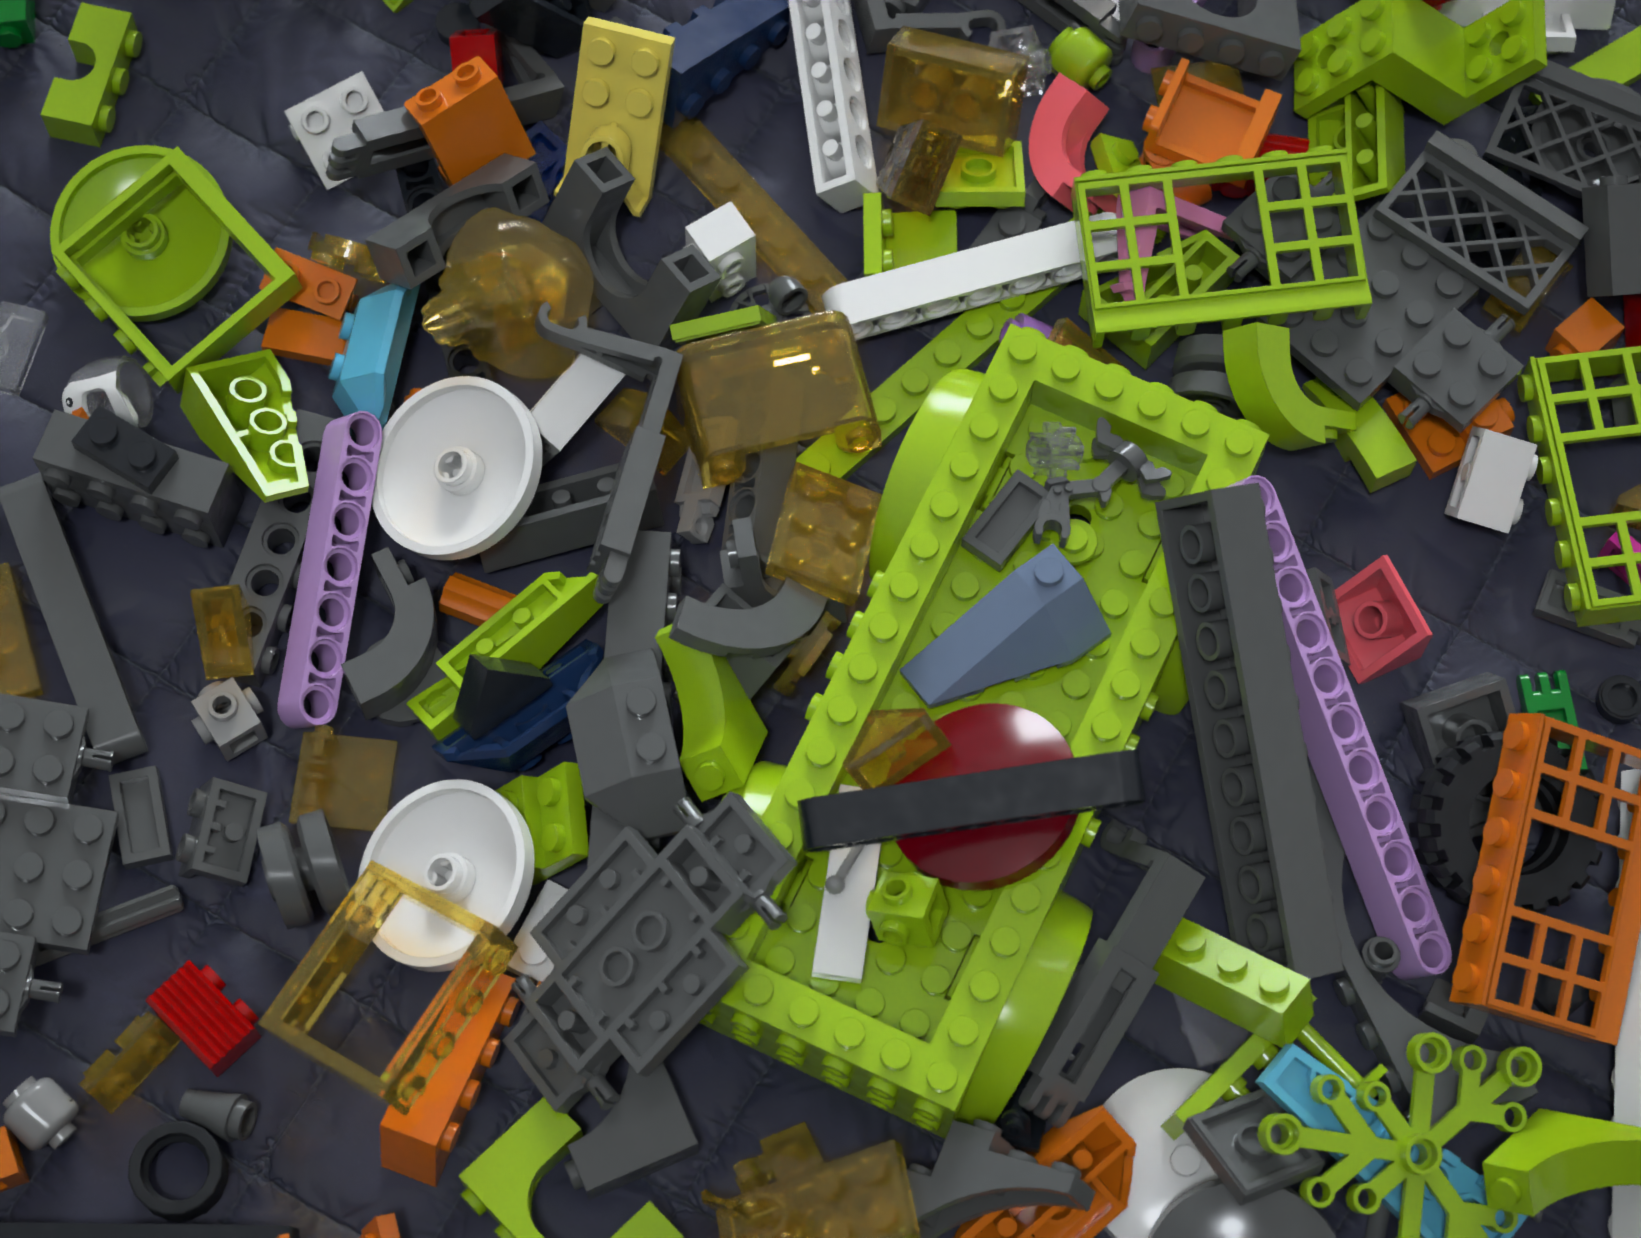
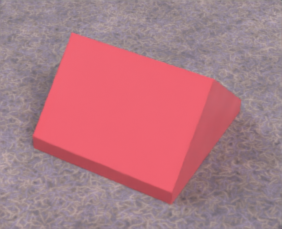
(1380, 621)

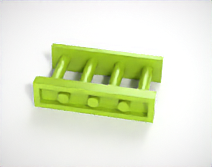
(1259, 1052)

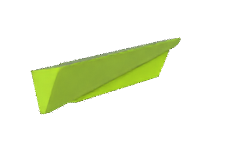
(523, 630)

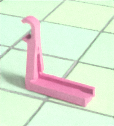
(1151, 201)

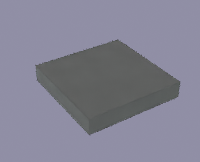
(1232, 1148)

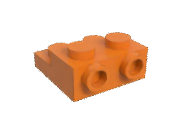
(1438, 444)

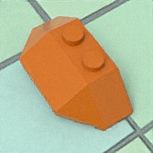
(1104, 1157)

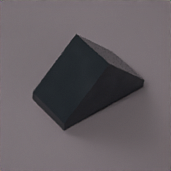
(494, 691)

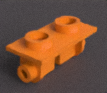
(323, 287)

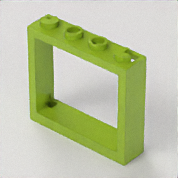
(125, 211)

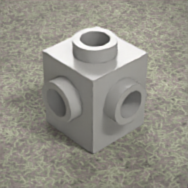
(228, 717)

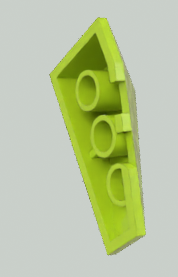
(248, 421)

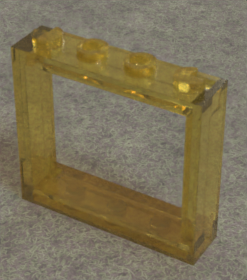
(338, 951)

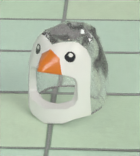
(113, 383)

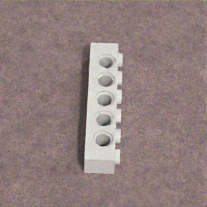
(833, 102)

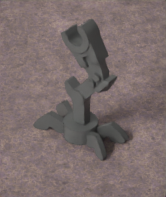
(1125, 462)

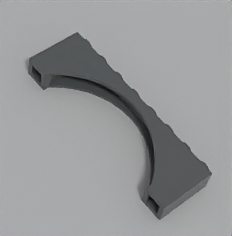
(1382, 1021)

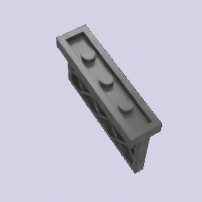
(1573, 92)
(1498, 200)

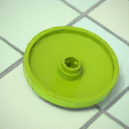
(162, 258)

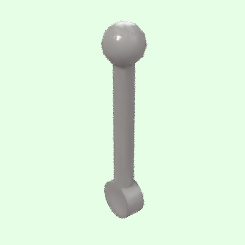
(835, 883)

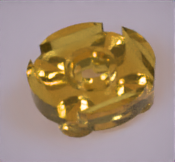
(338, 252)

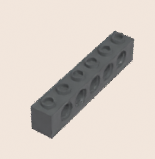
(261, 566)

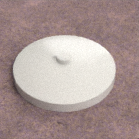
(456, 468)
(462, 847)
(1160, 1165)

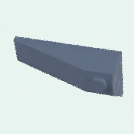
(1023, 625)

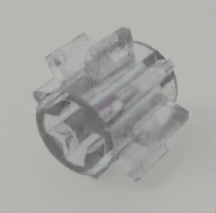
(1054, 450)

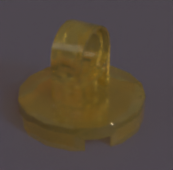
(806, 653)

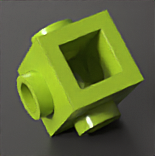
(907, 909)

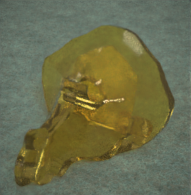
(495, 285)

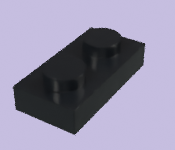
(125, 449)

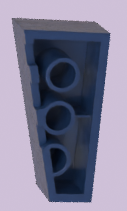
(717, 47)

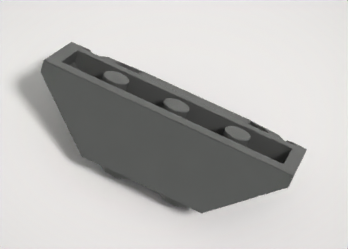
(628, 745)

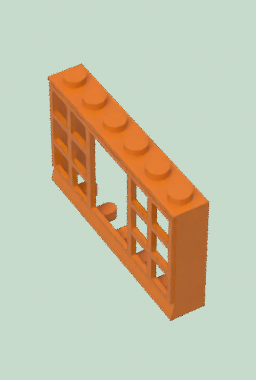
(1500, 870)

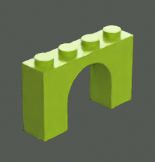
(514, 1165)

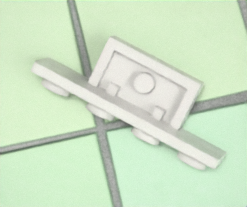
(1560, 17)

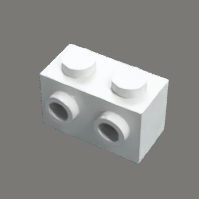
(727, 245)
(1492, 479)

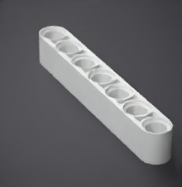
(967, 278)

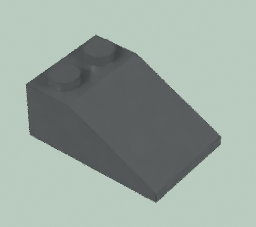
(1453, 713)

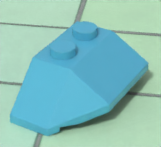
(372, 351)

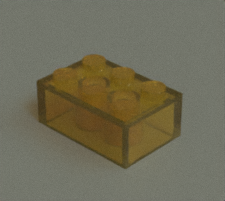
(955, 86)

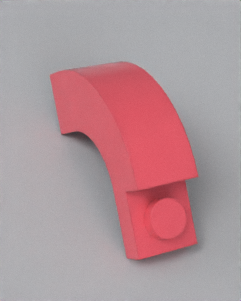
(1060, 138)

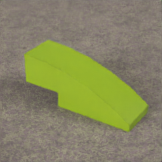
(1376, 444)

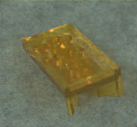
(841, 1199)

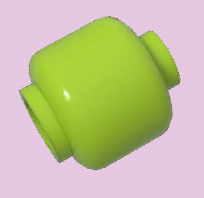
(1081, 57)

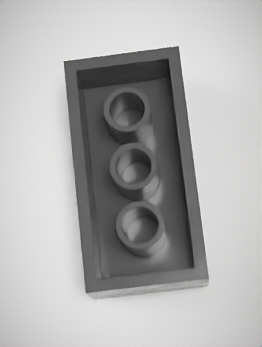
(193, 499)

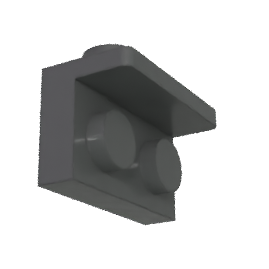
(221, 831)

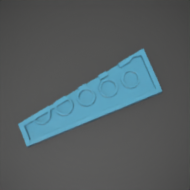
(1288, 1084)

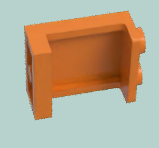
(1207, 120)
(468, 121)

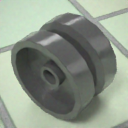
(1202, 374)
(297, 871)

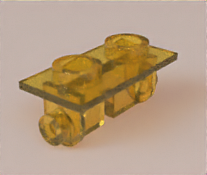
(115, 1078)

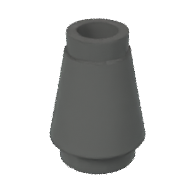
(221, 1113)

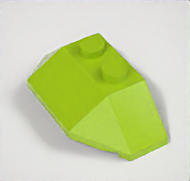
(1372, 130)

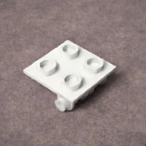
(330, 116)

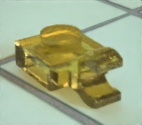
(781, 1157)

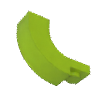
(1268, 393)

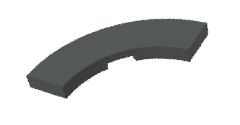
(749, 631)

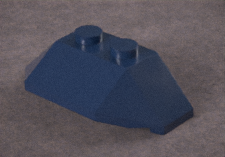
(533, 728)

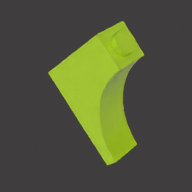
(718, 719)
(1559, 1158)

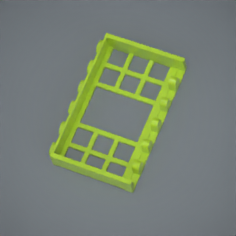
(1228, 305)
(1554, 472)

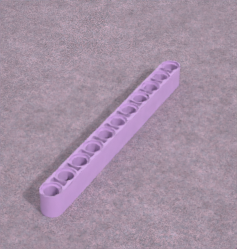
(1350, 767)

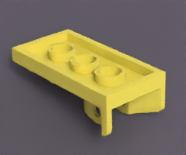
(621, 101)

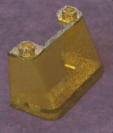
(772, 391)

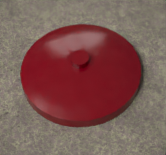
(993, 856)

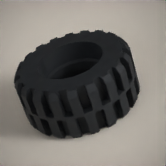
(1445, 828)

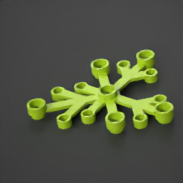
(1362, 1145)

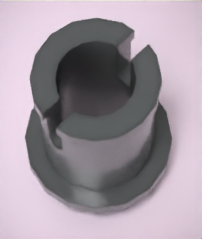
(1380, 957)

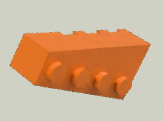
(426, 1136)

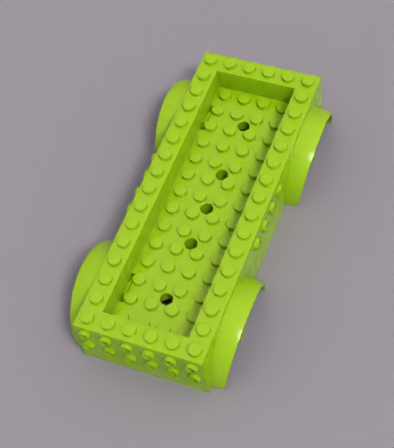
(960, 1022)

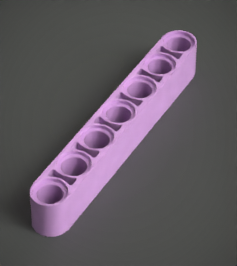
(315, 584)

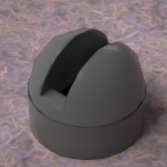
(787, 294)

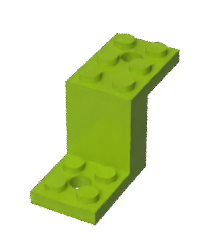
(1420, 55)

